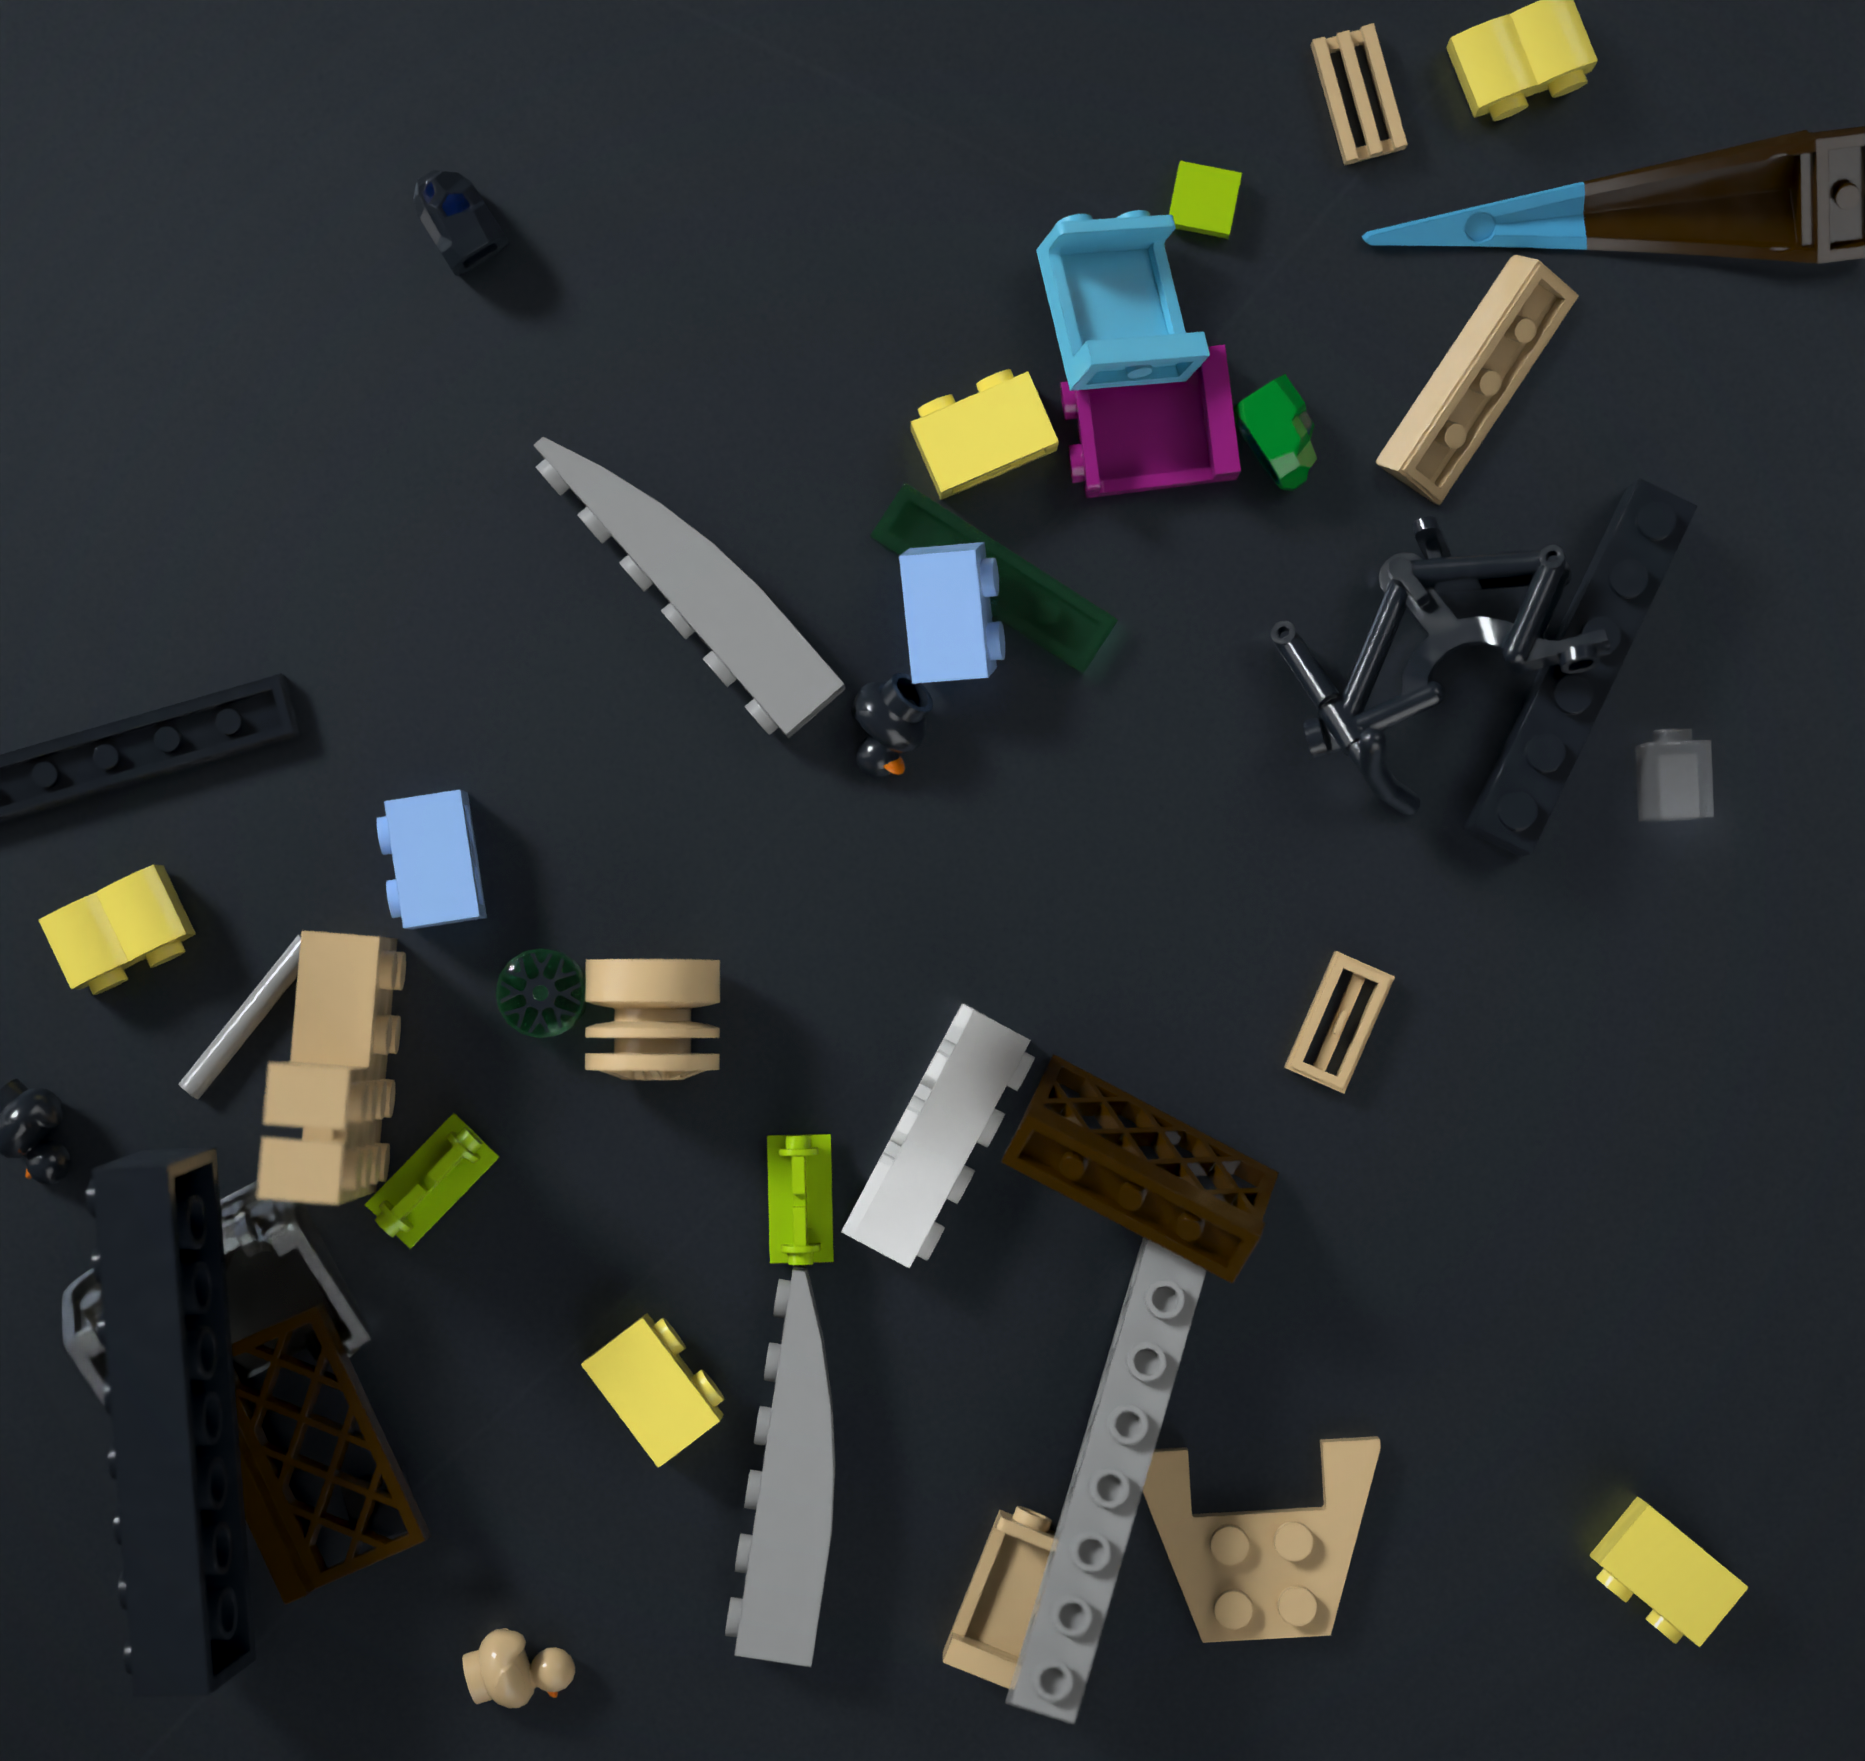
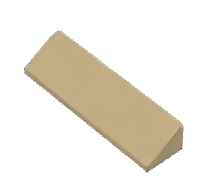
(1477, 378)

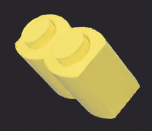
(1521, 56)
(118, 928)

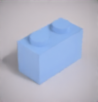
(950, 612)
(432, 860)

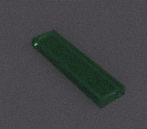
(1027, 596)

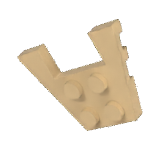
(1263, 1568)

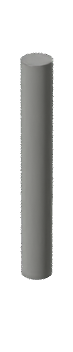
(243, 1022)

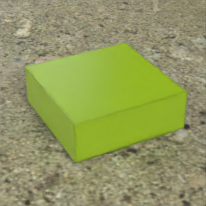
(1204, 199)

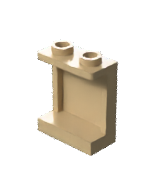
(1001, 1597)

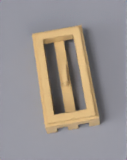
(1345, 43)
(1318, 1071)

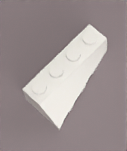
(937, 1136)

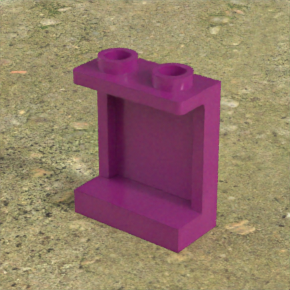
(1155, 432)

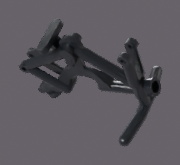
(1414, 584)

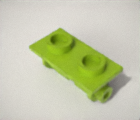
(431, 1181)
(800, 1199)

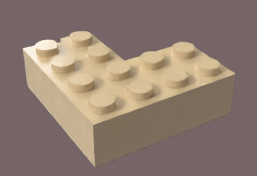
(335, 1072)

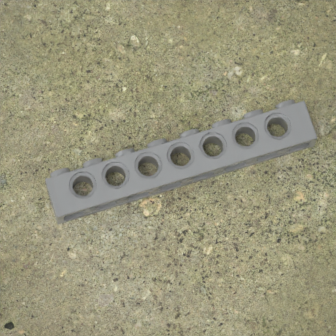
(1106, 1484)

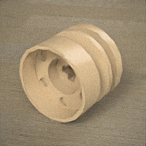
(652, 1016)

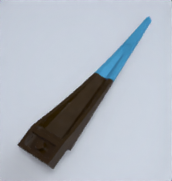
(1755, 200)

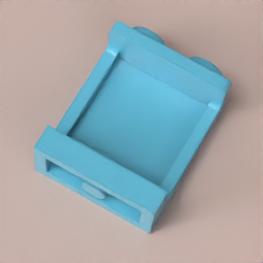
(1117, 302)

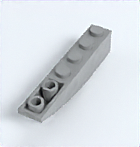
(705, 593)
(790, 1494)

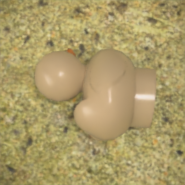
(504, 1674)

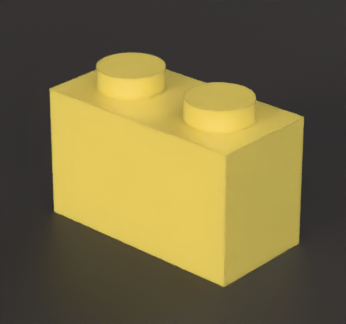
(983, 433)
(655, 1388)
(1667, 1572)

